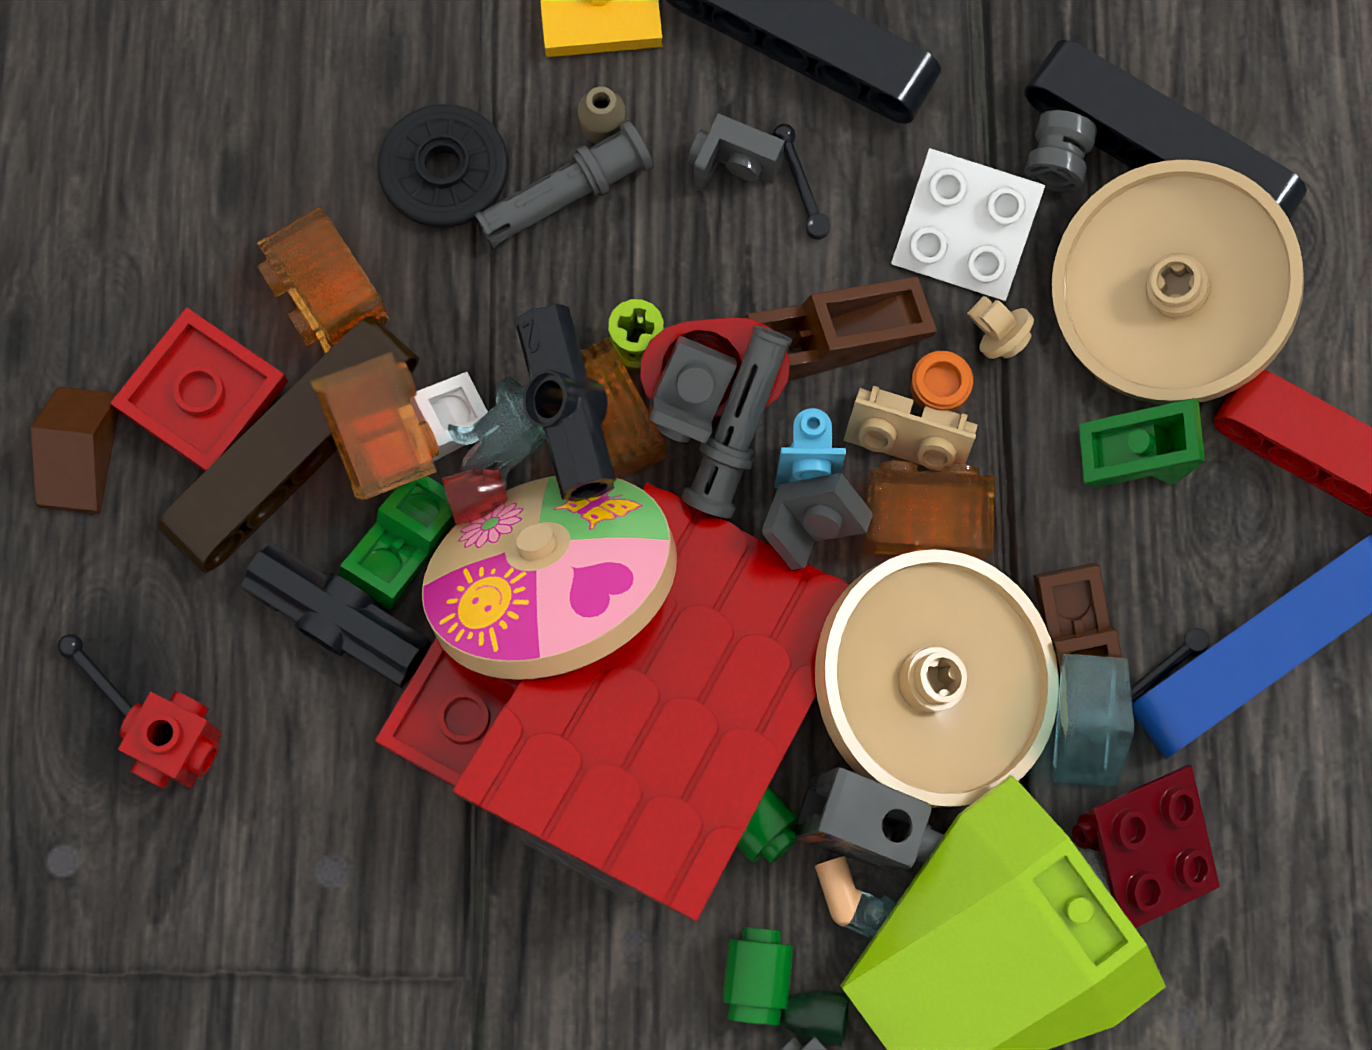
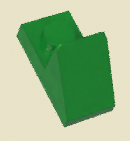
(1143, 444)

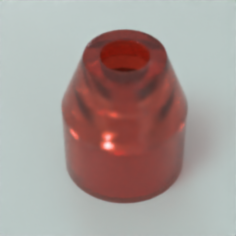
(474, 494)

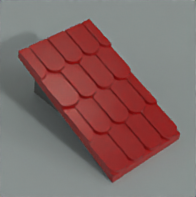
(669, 742)

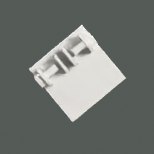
(967, 224)

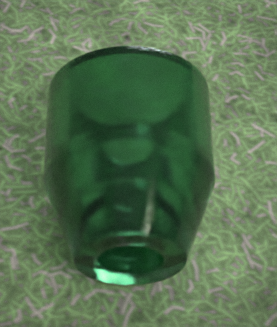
(818, 1015)

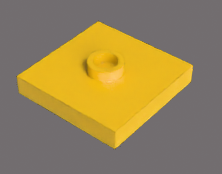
(599, 26)

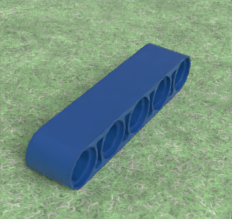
(1258, 652)

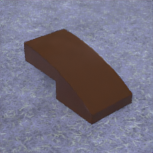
(1076, 612)

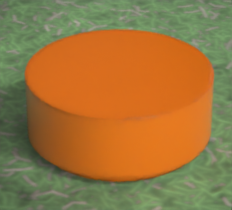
(941, 381)

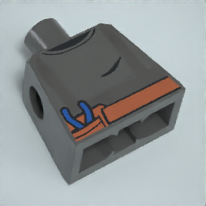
(846, 818)

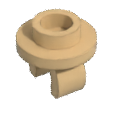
(1005, 330)

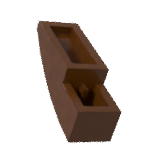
(851, 324)

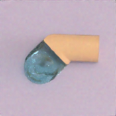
(848, 905)

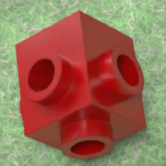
(185, 755)

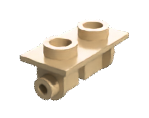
(885, 425)

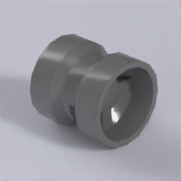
(1060, 152)

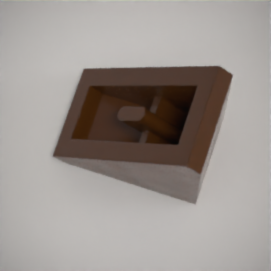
(73, 449)

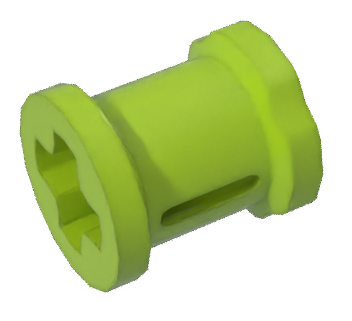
(622, 325)

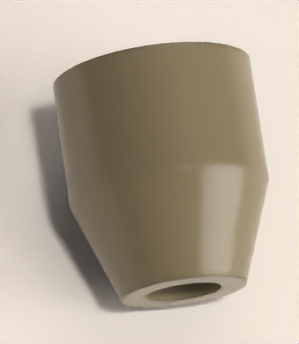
(600, 123)

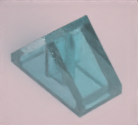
(1092, 720)

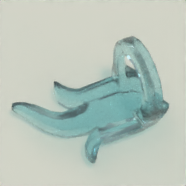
(503, 433)

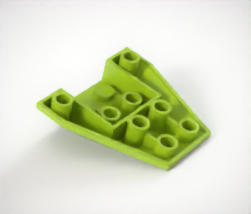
(1002, 941)

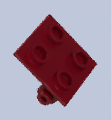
(1152, 846)

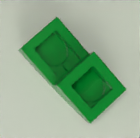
(400, 541)

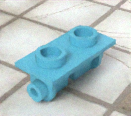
(811, 449)

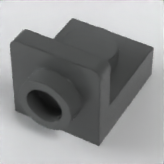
(740, 147)
(690, 391)
(812, 513)

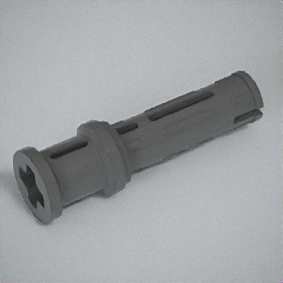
(588, 173)
(728, 449)

